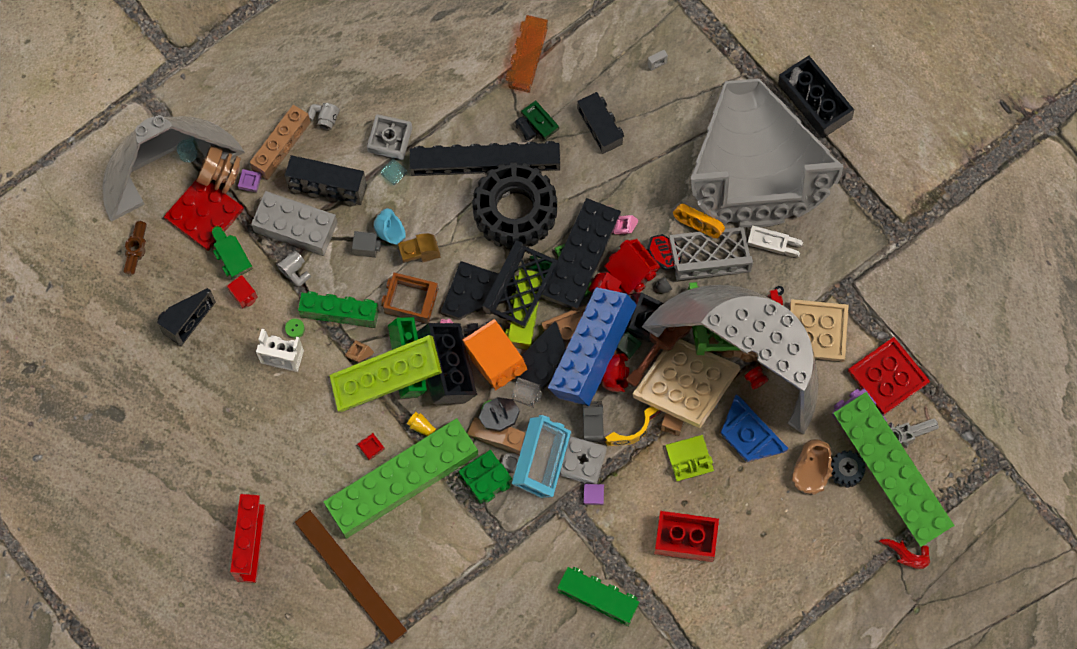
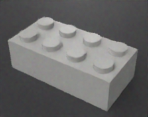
(294, 223)

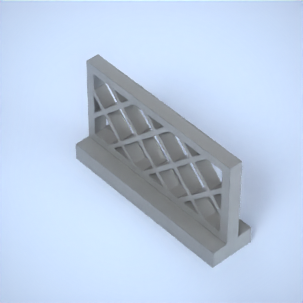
(713, 265)

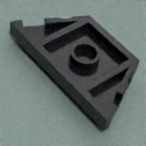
(544, 357)

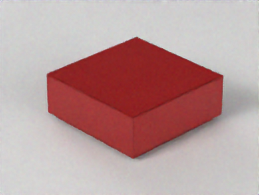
(371, 446)

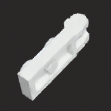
(773, 241)

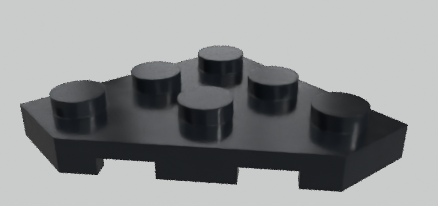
(469, 290)

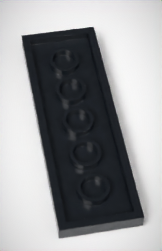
(581, 254)

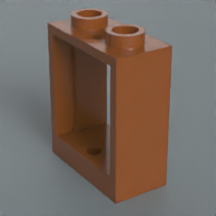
(430, 287)

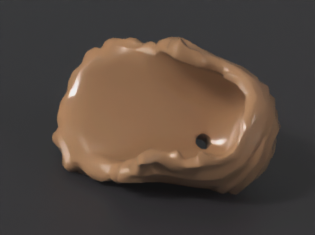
(813, 474)

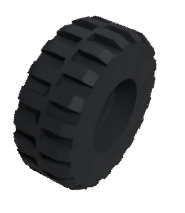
(519, 180)

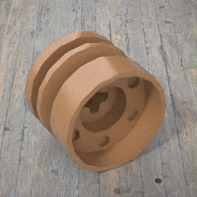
(218, 169)

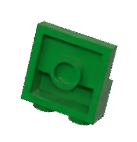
(486, 477)

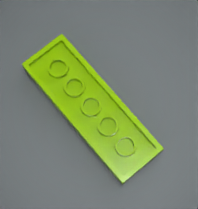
(385, 373)

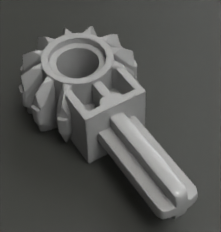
(907, 434)

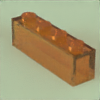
(528, 53)

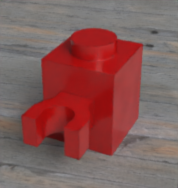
(606, 281)

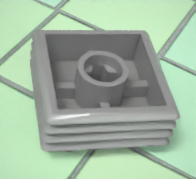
(383, 128)
(590, 470)

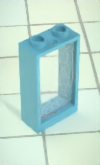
(541, 456)

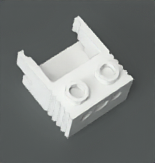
(271, 352)

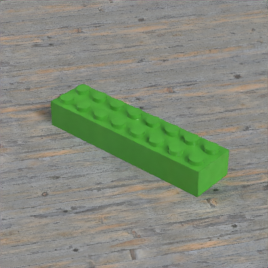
(893, 469)
(401, 478)

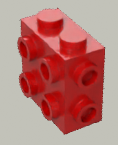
(632, 266)

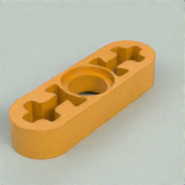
(709, 226)

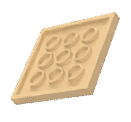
(686, 383)

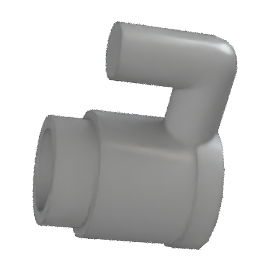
(327, 115)
(290, 265)

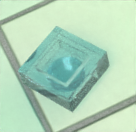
(393, 172)

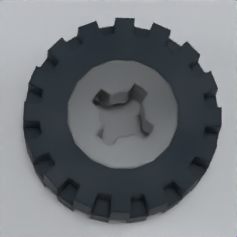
(842, 473)

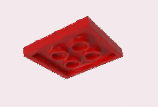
(202, 210)
(889, 375)

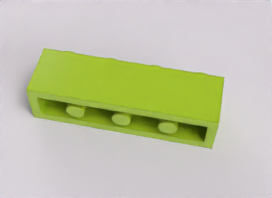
(520, 336)

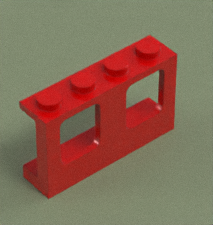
(247, 538)

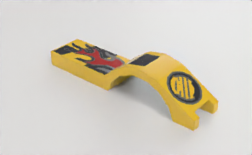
(615, 439)

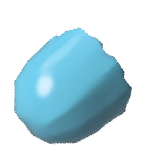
(389, 227)

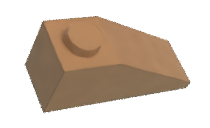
(507, 440)

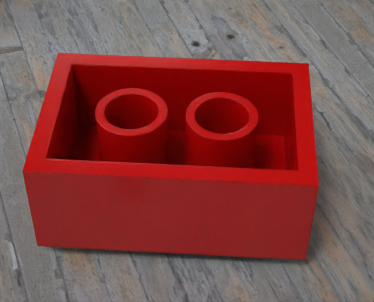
(686, 536)

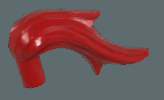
(908, 558)

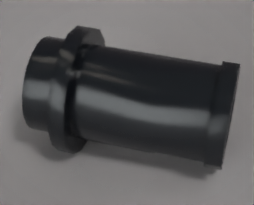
(525, 128)

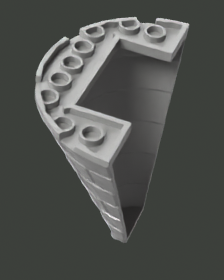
(149, 142)
(760, 160)

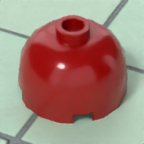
(616, 374)

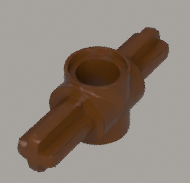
(134, 256)

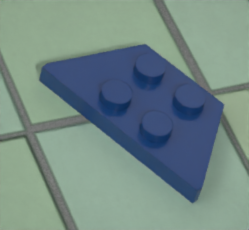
(749, 433)

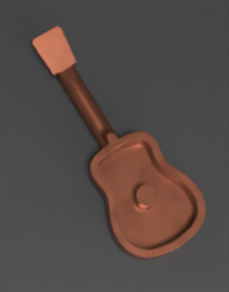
(666, 342)

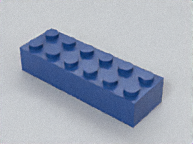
(592, 346)

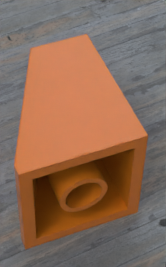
(494, 355)

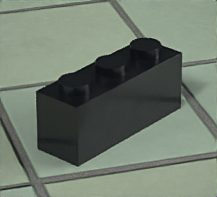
(600, 122)

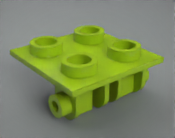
(689, 458)

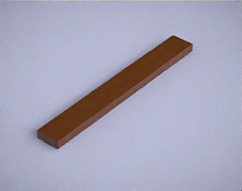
(351, 577)

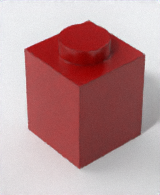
(242, 292)

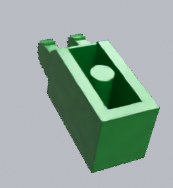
(231, 253)

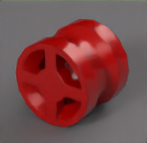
(756, 377)

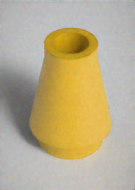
(421, 424)

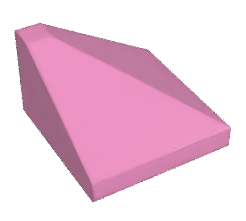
(625, 225)

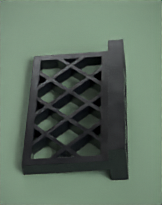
(505, 276)

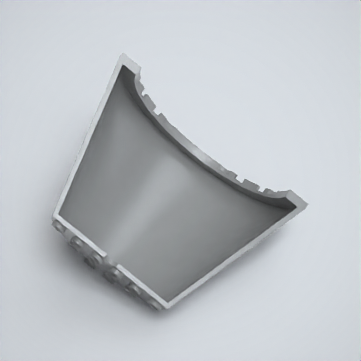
(754, 325)

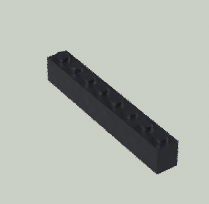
(481, 159)

